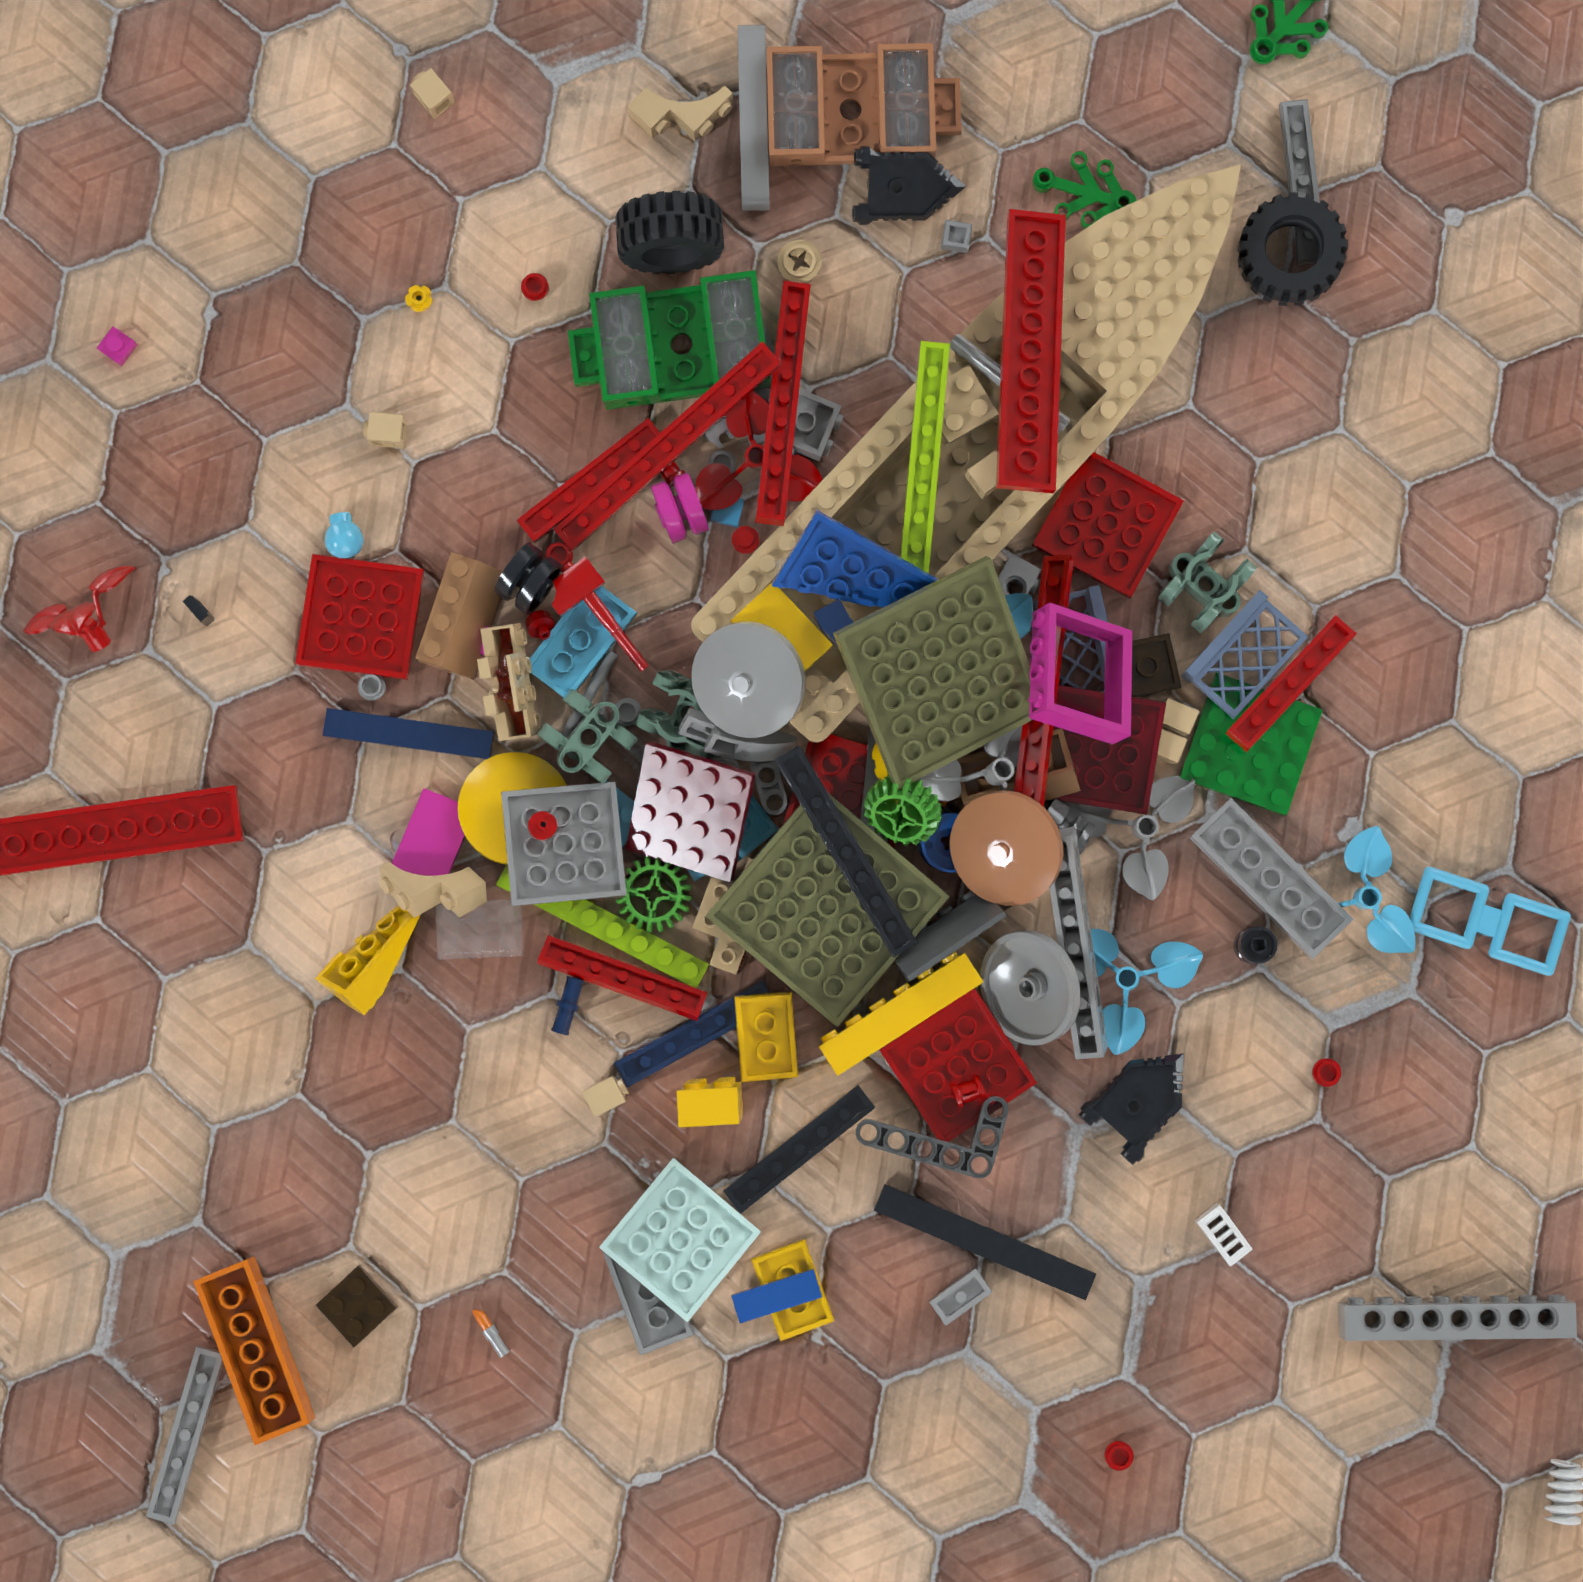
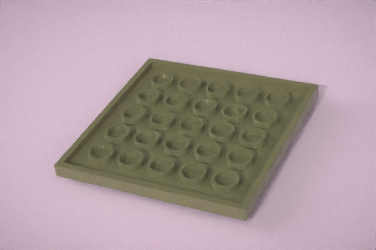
(939, 671)
(806, 921)

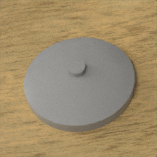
(748, 679)
(1030, 987)

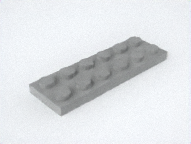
(1271, 879)

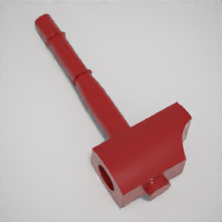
(579, 584)

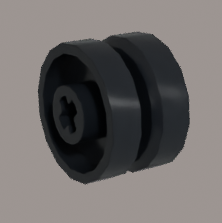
(528, 578)

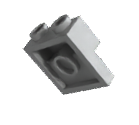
(814, 425)

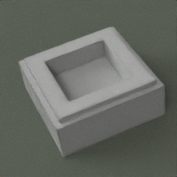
(956, 236)

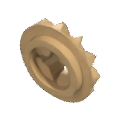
(796, 249)

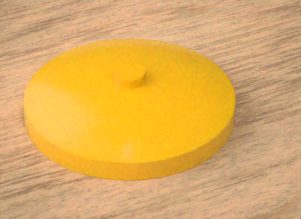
(481, 800)

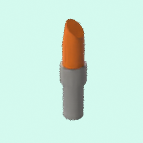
(490, 1332)

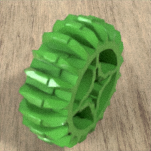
(904, 813)
(657, 868)

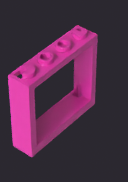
(1118, 674)

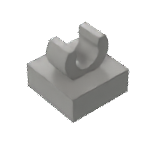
(714, 433)

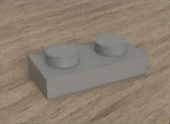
(960, 1296)

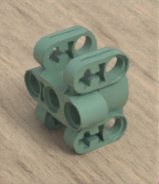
(1220, 588)
(668, 725)
(601, 728)

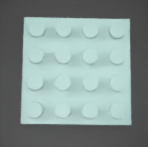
(680, 1239)

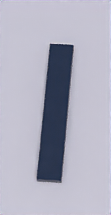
(408, 733)
(682, 1040)

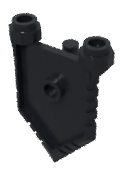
(902, 186)
(1139, 1101)

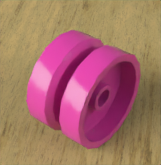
(679, 508)

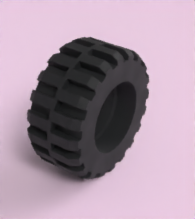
(1300, 213)
(669, 232)

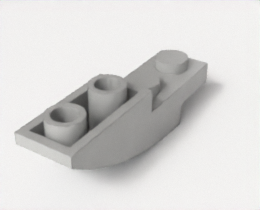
(720, 743)

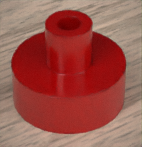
(539, 624)
(542, 833)

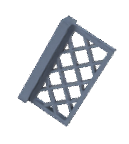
(1095, 609)
(1225, 640)

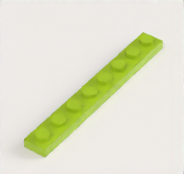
(925, 453)
(625, 937)

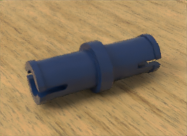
(567, 1005)

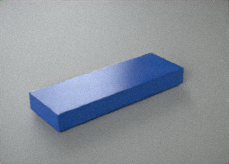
(776, 1296)

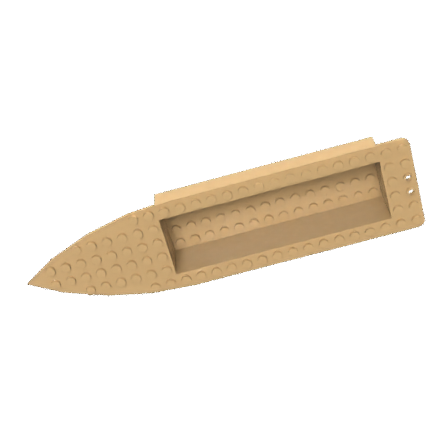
(1124, 307)

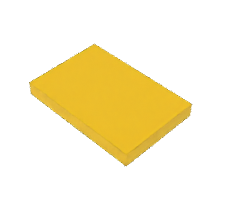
(780, 613)
(766, 1036)
(783, 1263)

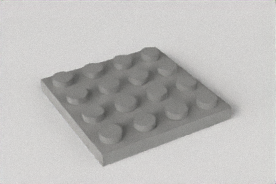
(582, 855)

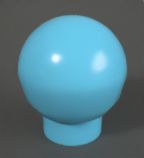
(343, 536)

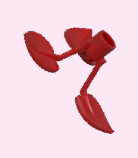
(716, 484)
(77, 620)

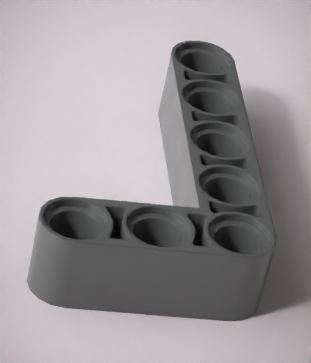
(939, 1146)

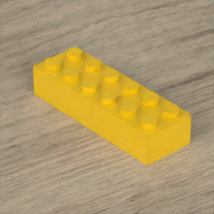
(901, 1013)
(710, 1103)

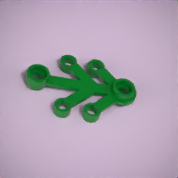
(1284, 26)
(1088, 193)

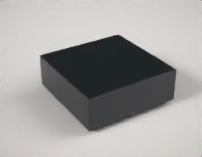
(198, 610)

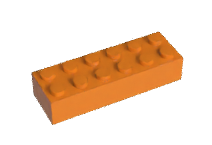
(254, 1350)

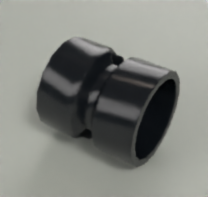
(1255, 945)

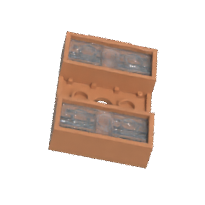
(896, 93)

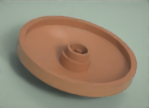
(1006, 848)

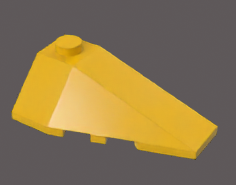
(365, 969)

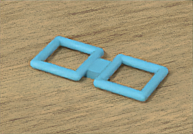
(1489, 921)

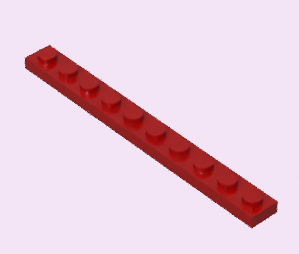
(783, 404)
(667, 446)
(1036, 735)

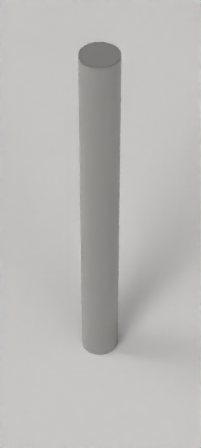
(590, 691)

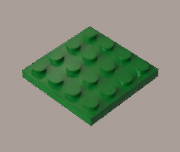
(1268, 770)

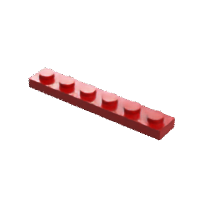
(572, 493)
(1290, 683)
(622, 978)

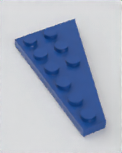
(847, 566)

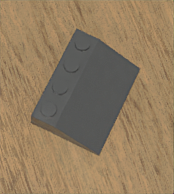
(948, 934)

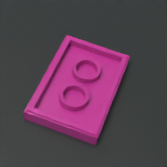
(431, 837)

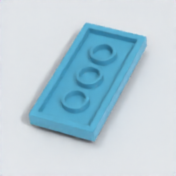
(577, 644)

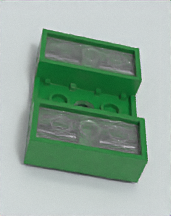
(634, 332)

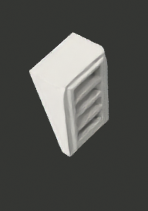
(1211, 1214)

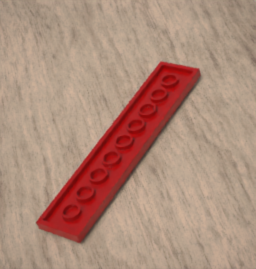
(1031, 351)
(120, 830)

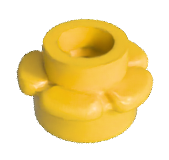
(419, 305)

